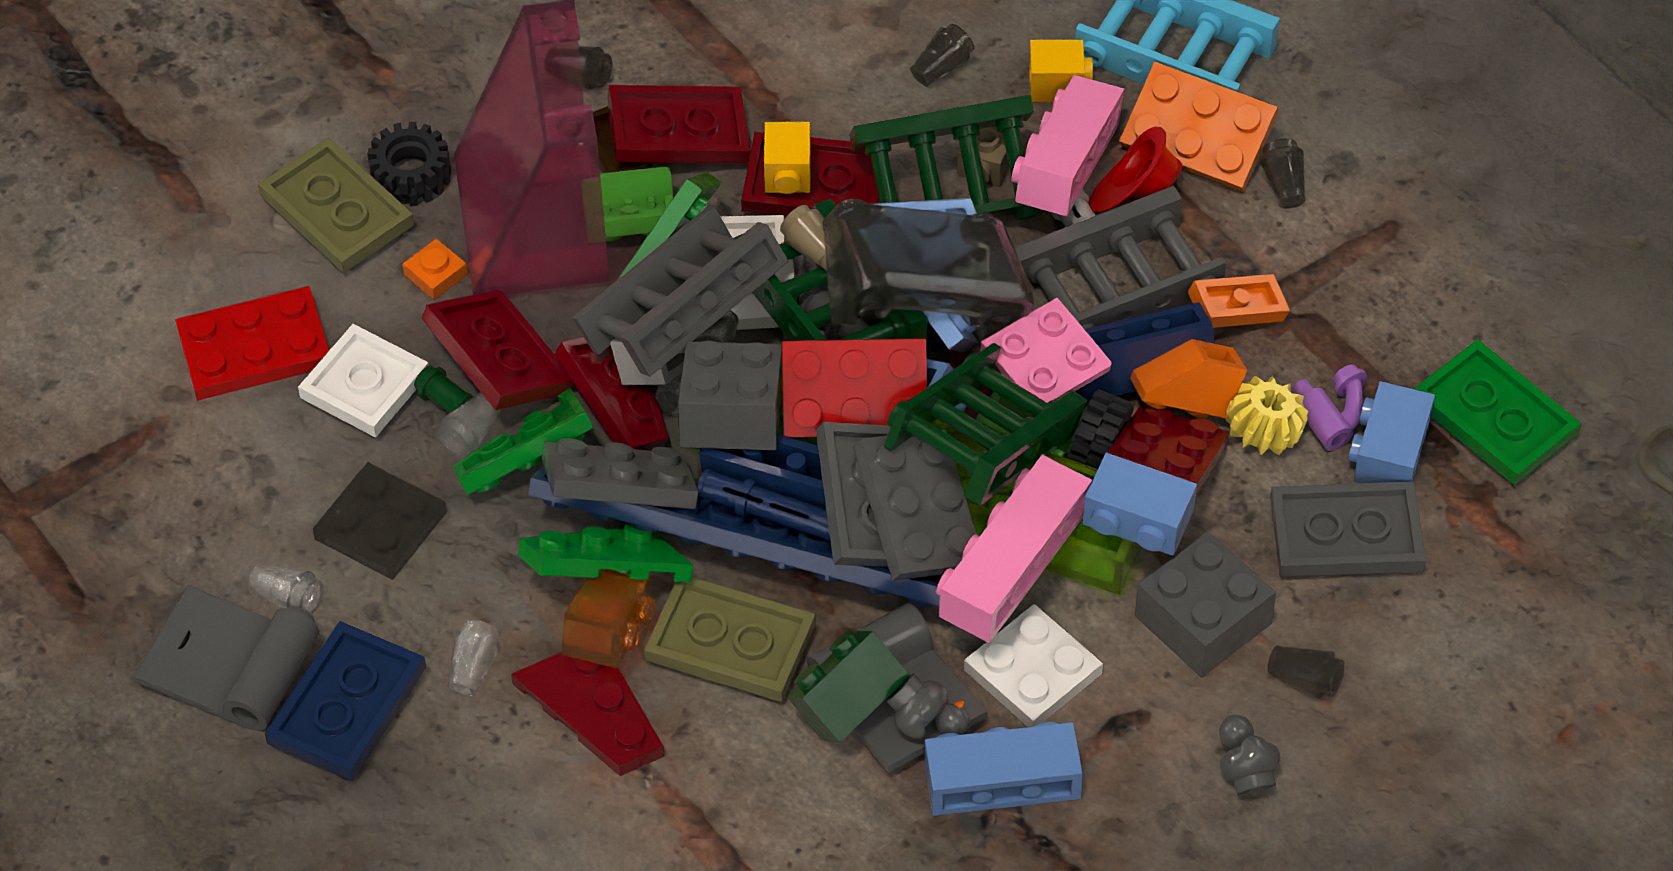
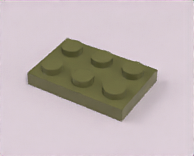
(336, 204)
(730, 638)

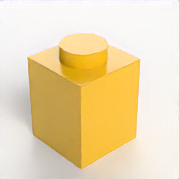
(1053, 66)
(787, 157)

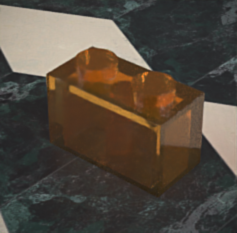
(607, 618)

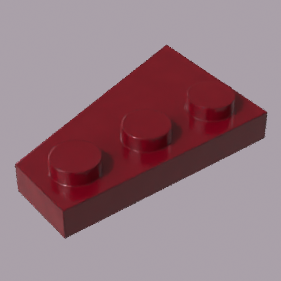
(625, 411)
(596, 707)

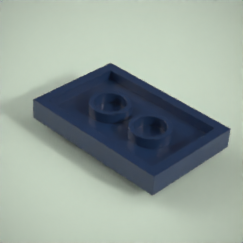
(345, 700)

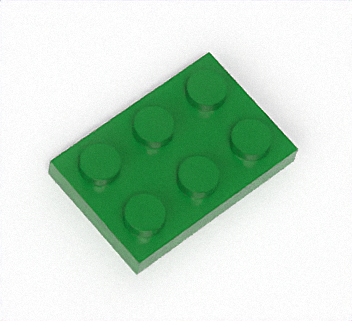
(1498, 412)

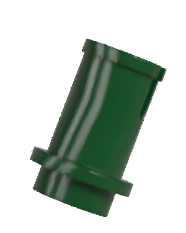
(438, 388)

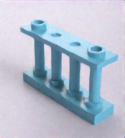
(1219, 19)

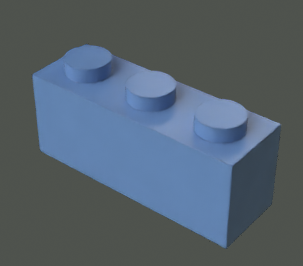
(1003, 768)

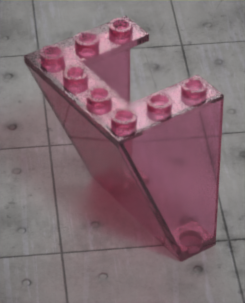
(533, 164)

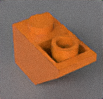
(1192, 378)

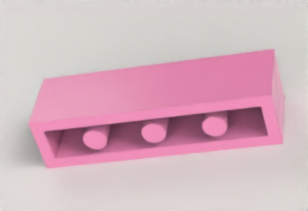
(1067, 145)
(1013, 548)

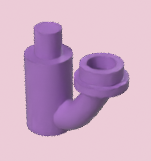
(1323, 417)

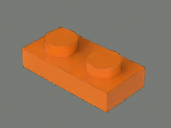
(1240, 300)

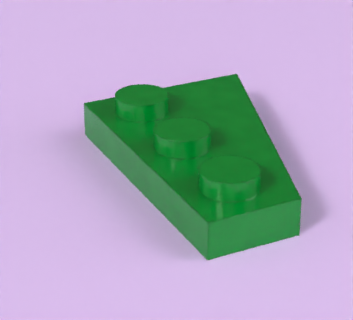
(687, 204)
(524, 450)
(595, 549)

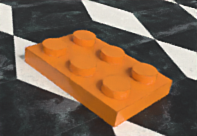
(1205, 124)

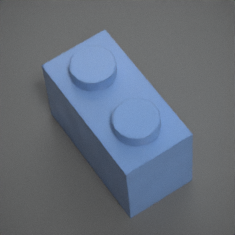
(1393, 434)
(1139, 504)

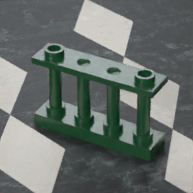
(964, 125)
(797, 325)
(1006, 454)

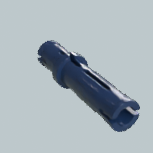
(717, 488)

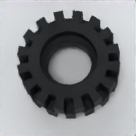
(410, 144)
(1099, 428)

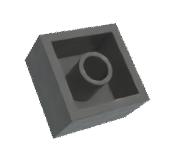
(730, 395)
(1205, 604)

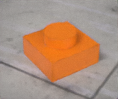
(435, 269)

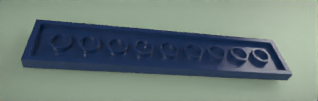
(745, 537)

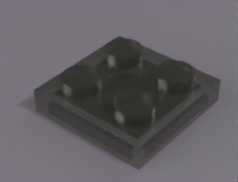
(379, 520)

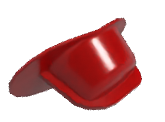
(1141, 172)

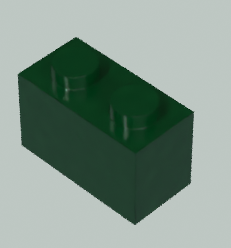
(847, 684)

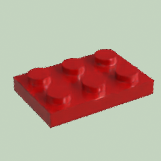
(252, 342)
(848, 381)

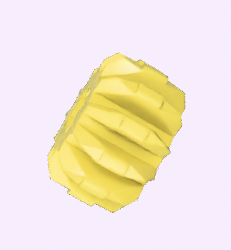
(1267, 415)

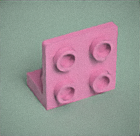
(1048, 353)

